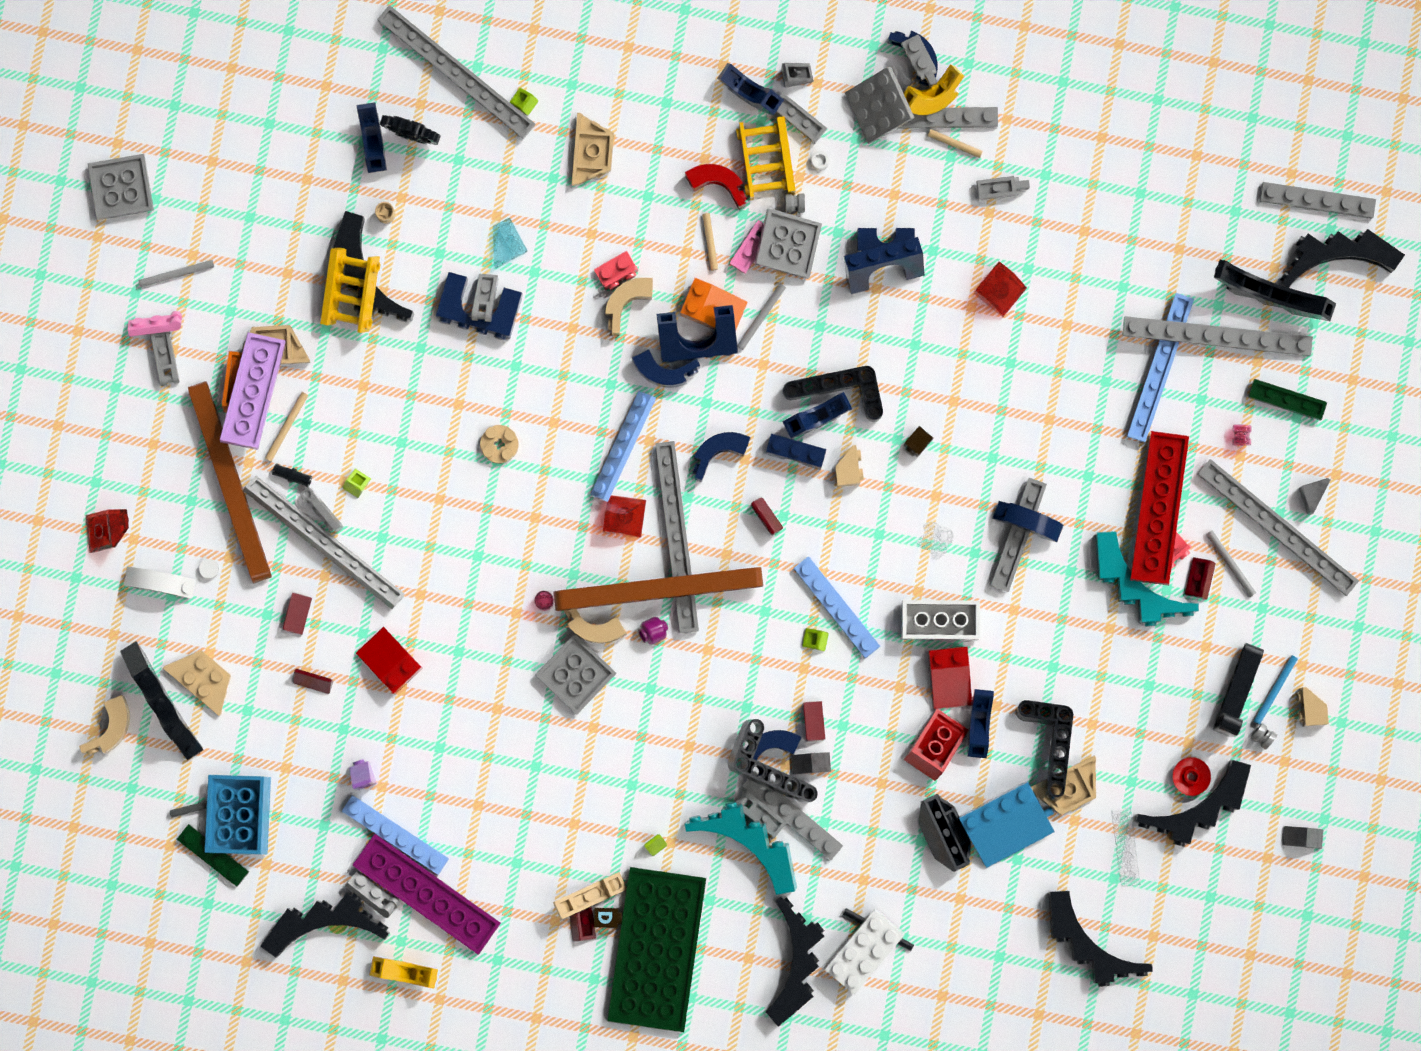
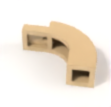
(631, 290)
(598, 634)
(118, 726)

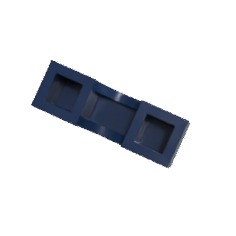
(868, 238)
(795, 450)

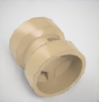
(382, 211)

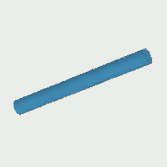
(1275, 690)

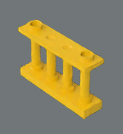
(783, 165)
(333, 290)

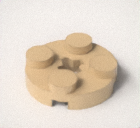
(506, 452)

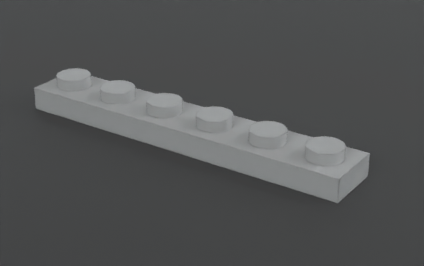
(956, 118)
(1318, 200)
(1017, 538)
(795, 818)

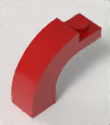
(719, 175)

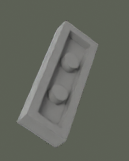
(801, 119)

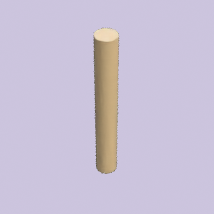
(955, 143)
(710, 241)

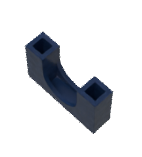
(862, 264)
(451, 309)
(720, 342)

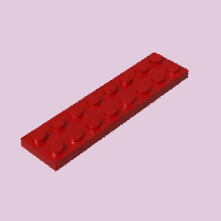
(1160, 508)

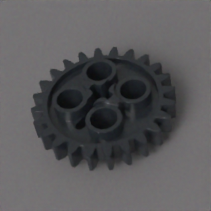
(410, 130)

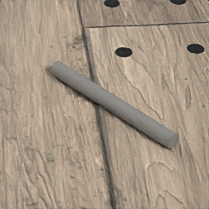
(176, 273)
(761, 316)
(1231, 563)

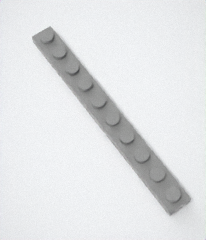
(456, 72)
(1217, 336)
(1278, 527)
(676, 531)
(324, 542)

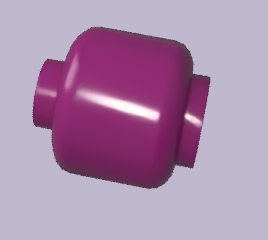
(653, 630)

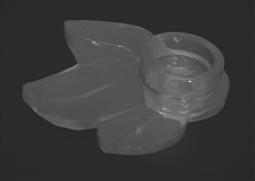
(932, 539)

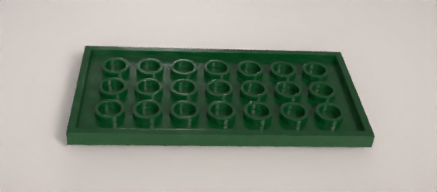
(657, 949)

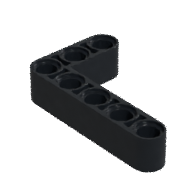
(839, 385)
(1238, 690)
(1056, 742)
(765, 771)

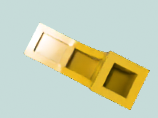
(937, 97)
(403, 972)

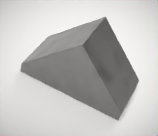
(796, 74)
(1312, 494)
(811, 763)
(1303, 837)

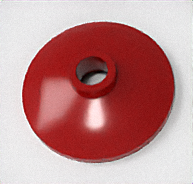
(1201, 774)

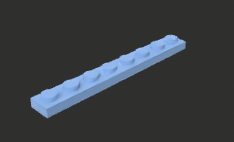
(1158, 373)

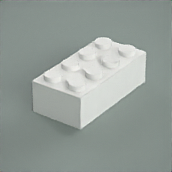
(940, 620)
(864, 951)

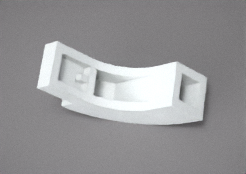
(159, 582)

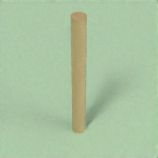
(286, 427)

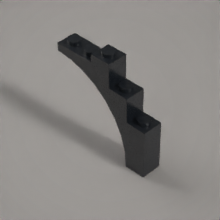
(350, 238)
(1368, 248)
(1273, 294)
(159, 700)
(1182, 825)
(346, 913)
(1065, 926)
(803, 964)

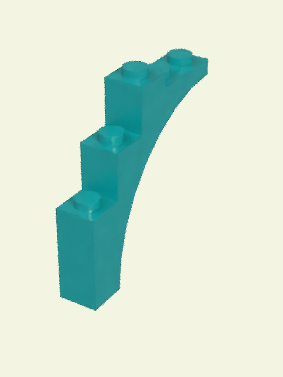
(1151, 605)
(732, 824)

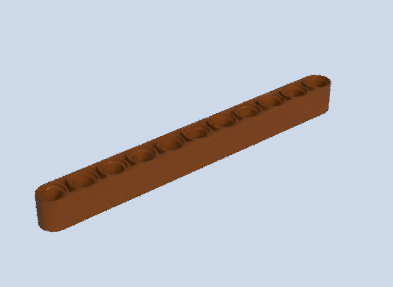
(230, 483)
(658, 588)

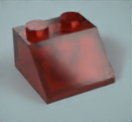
(1000, 289)

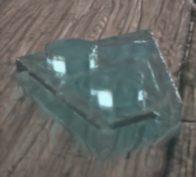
(506, 243)

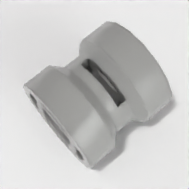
(795, 203)
(1264, 736)

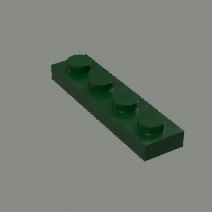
(1287, 399)
(220, 862)

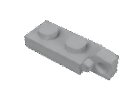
(920, 59)
(1000, 187)
(320, 508)

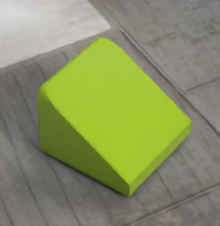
(524, 101)
(356, 483)
(815, 639)
(655, 844)

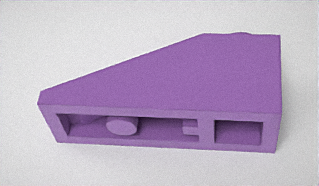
(362, 775)

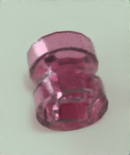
(1242, 435)
(544, 597)

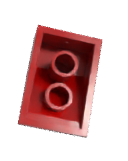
(389, 660)
(950, 677)
(936, 745)

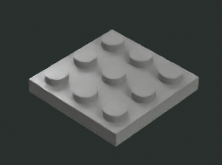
(879, 105)
(120, 187)
(788, 243)
(575, 674)

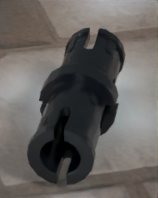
(292, 475)

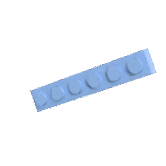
(623, 446)
(836, 607)
(395, 834)

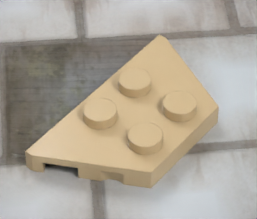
(591, 151)
(293, 351)
(202, 678)
(1078, 790)

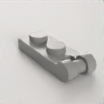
(485, 297)
(165, 357)
(761, 813)
(372, 894)

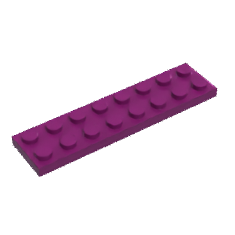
(426, 894)

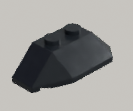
(944, 833)

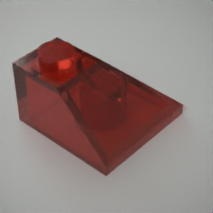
(624, 516)
(106, 529)

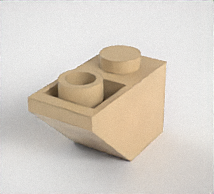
(848, 470)
(1313, 709)

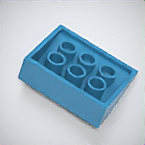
(237, 814)
(1006, 824)

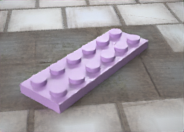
(252, 391)

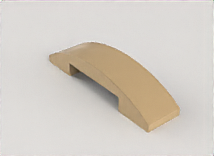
(590, 895)

